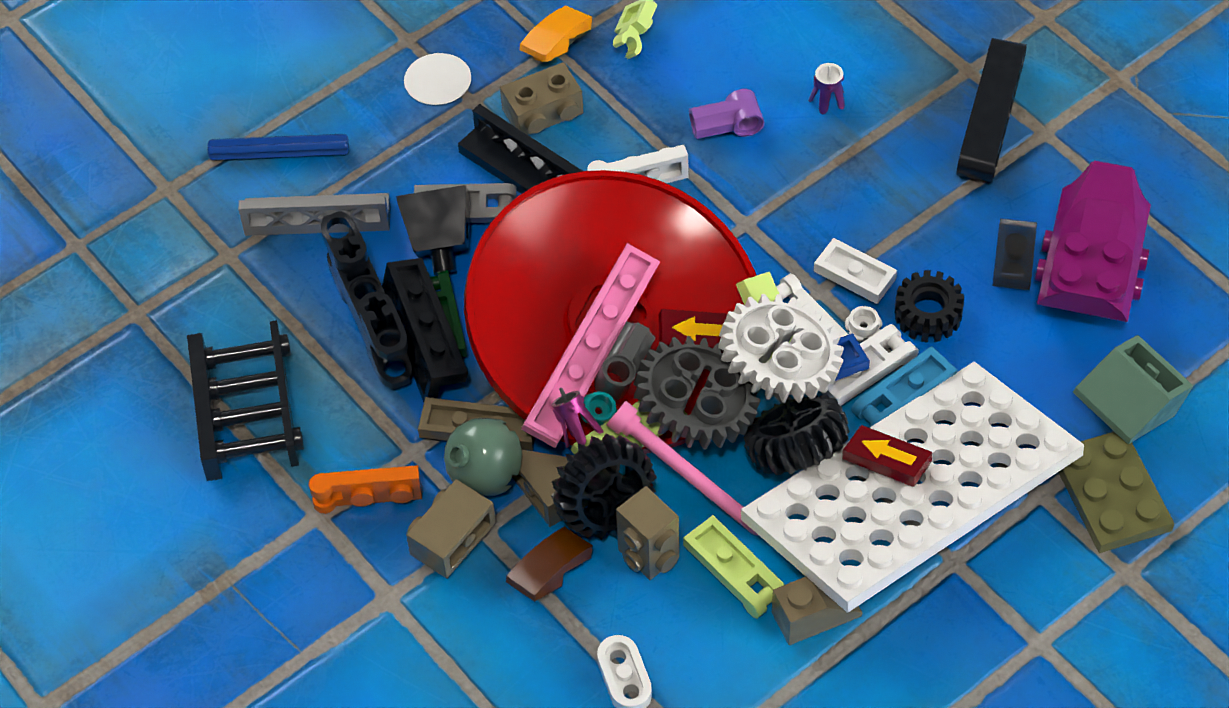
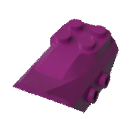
(1096, 244)

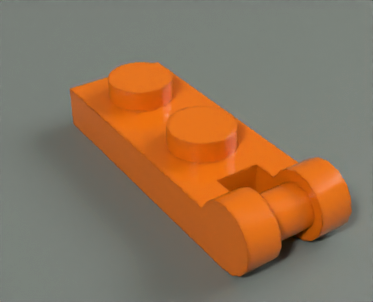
(365, 487)

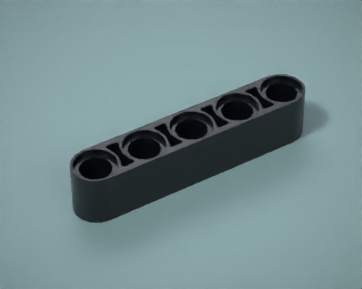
(991, 110)

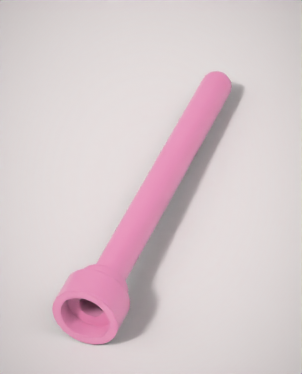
(628, 422)

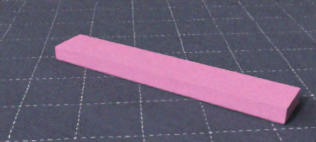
(592, 340)

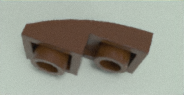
(546, 563)

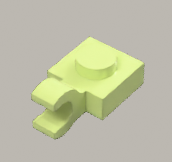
(633, 22)

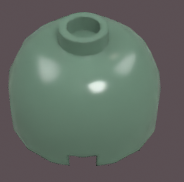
(483, 455)

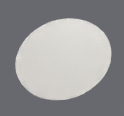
(437, 79)

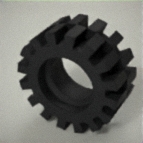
(929, 289)

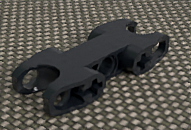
(367, 300)

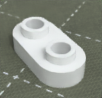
(624, 677)

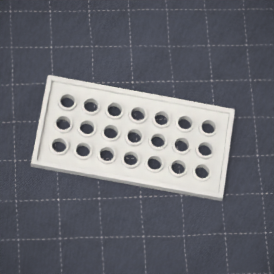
(939, 524)

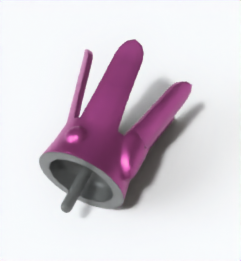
(566, 411)

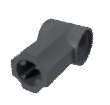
(624, 359)

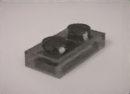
(1014, 254)

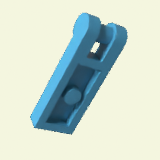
(904, 385)

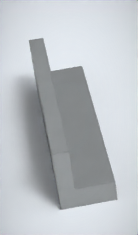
(306, 213)

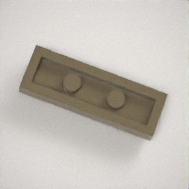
(443, 416)

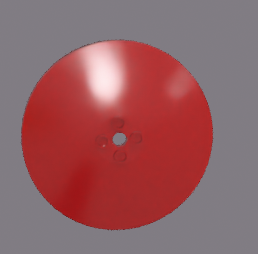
(552, 256)

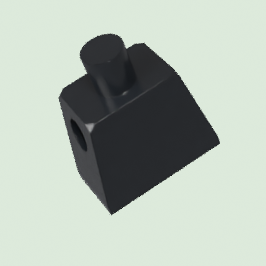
(437, 224)

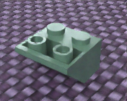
(1133, 389)

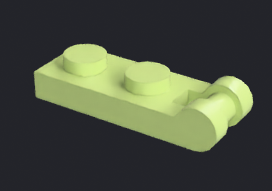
(732, 564)

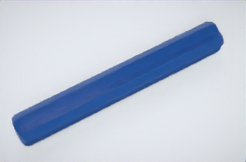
(278, 146)

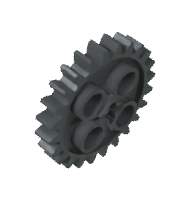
(668, 381)

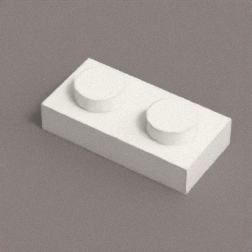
(855, 270)

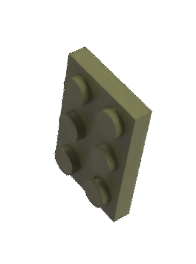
(1115, 494)

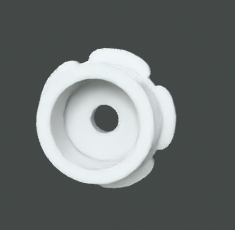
(863, 316)

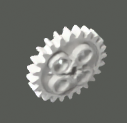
(795, 367)

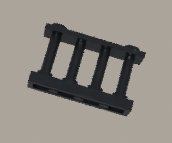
(212, 420)

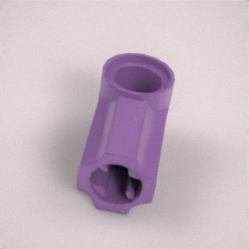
(737, 114)

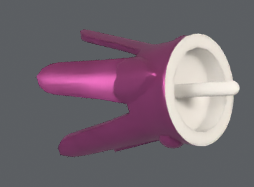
(828, 80)

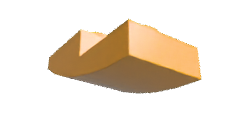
(552, 34)

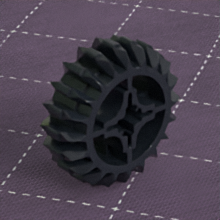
(796, 434)
(596, 476)

